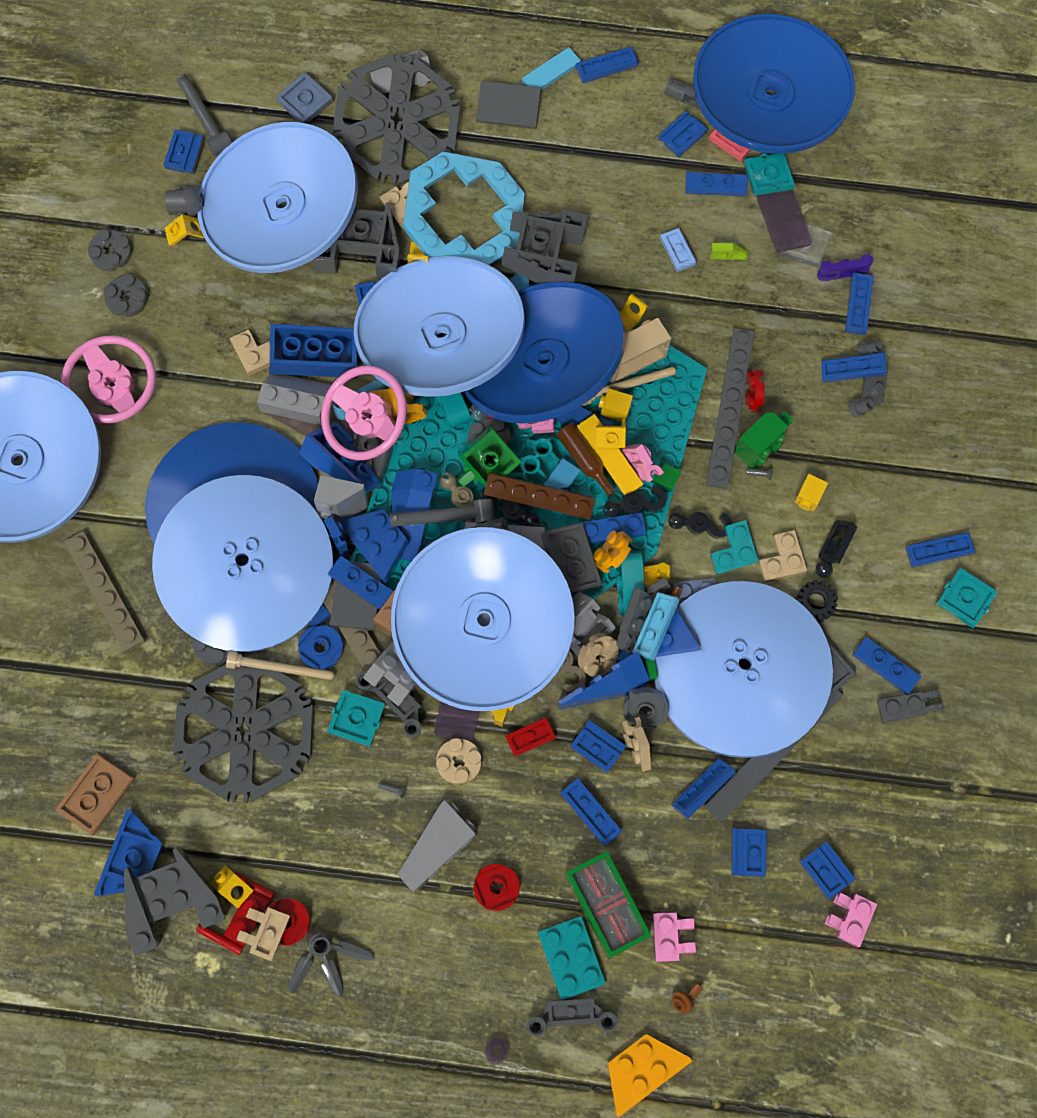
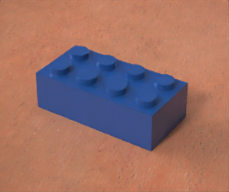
(311, 350)

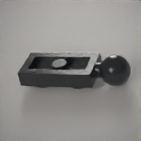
(835, 547)

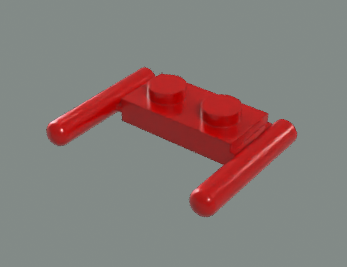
(257, 900)

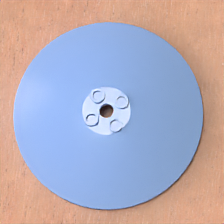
(259, 173)
(448, 296)
(59, 452)
(251, 603)
(440, 608)
(753, 708)

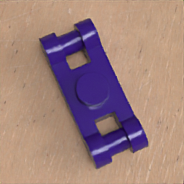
(844, 268)

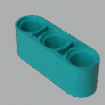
(454, 409)
(629, 576)

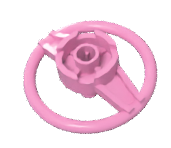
(106, 372)
(358, 409)

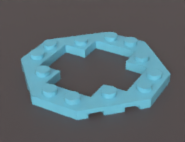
(469, 170)

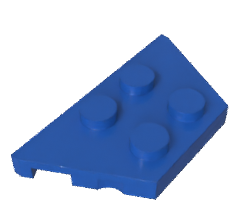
(376, 540)
(676, 640)
(132, 846)

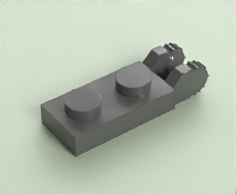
(634, 620)
(907, 706)

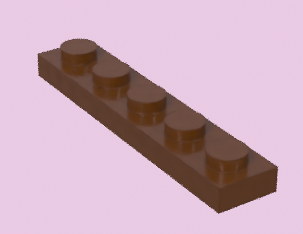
(539, 495)

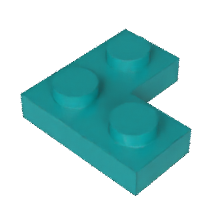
(740, 552)

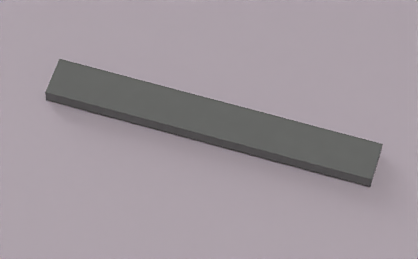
(752, 774)

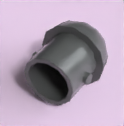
(184, 201)

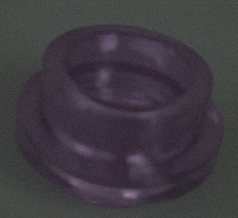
(488, 1051)

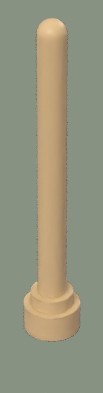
(636, 381)
(236, 660)

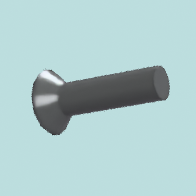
(766, 473)
(401, 791)

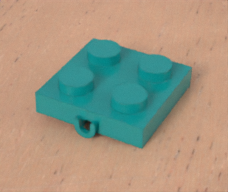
(768, 174)
(966, 598)
(356, 718)

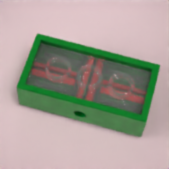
(607, 905)

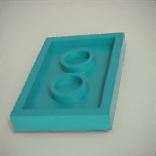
(571, 958)

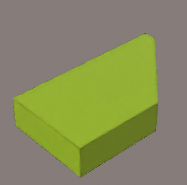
(727, 251)

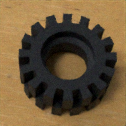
(823, 590)

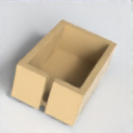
(642, 348)

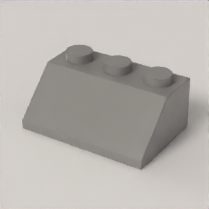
(381, 78)
(292, 398)
(340, 499)

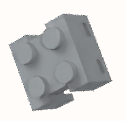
(587, 621)
(391, 668)

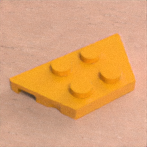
(642, 1070)

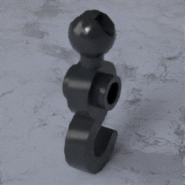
(633, 503)
(515, 512)
(699, 523)

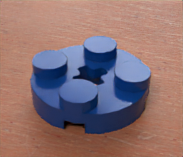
(320, 634)

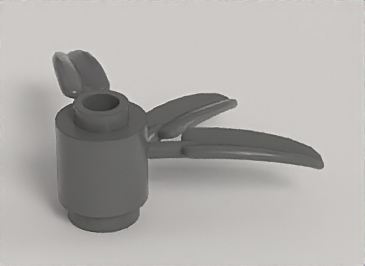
(329, 968)

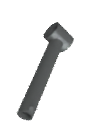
(217, 141)
(481, 511)

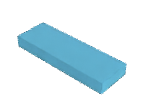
(551, 70)
(656, 626)

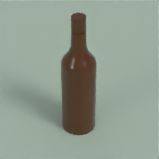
(584, 455)

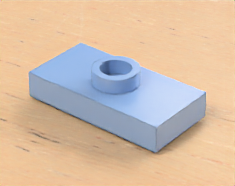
(677, 250)

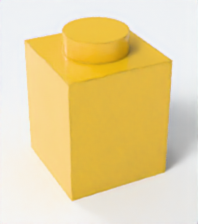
(615, 405)
(810, 493)

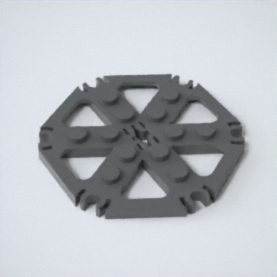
(380, 107)
(242, 751)

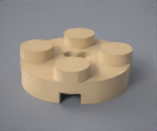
(599, 644)
(460, 774)

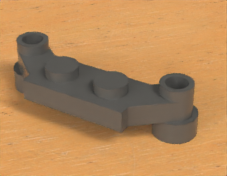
(873, 386)
(406, 711)
(571, 1013)

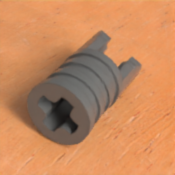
(681, 91)

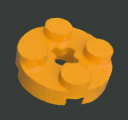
(613, 551)

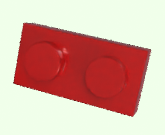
(530, 737)

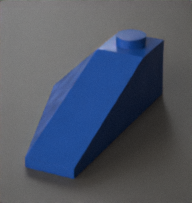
(326, 459)
(413, 492)
(621, 679)

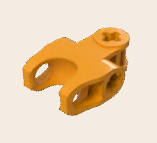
(414, 411)

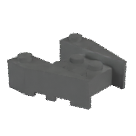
(365, 234)
(540, 243)
(166, 893)

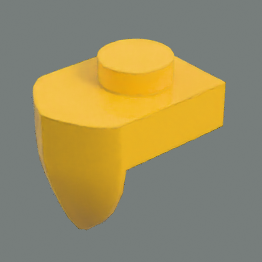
(655, 573)

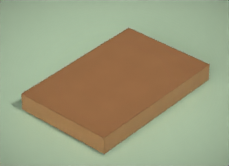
(94, 794)

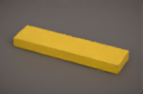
(612, 459)

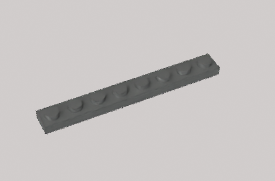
(730, 409)

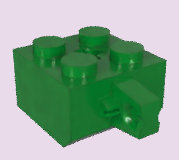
(763, 438)
(477, 466)

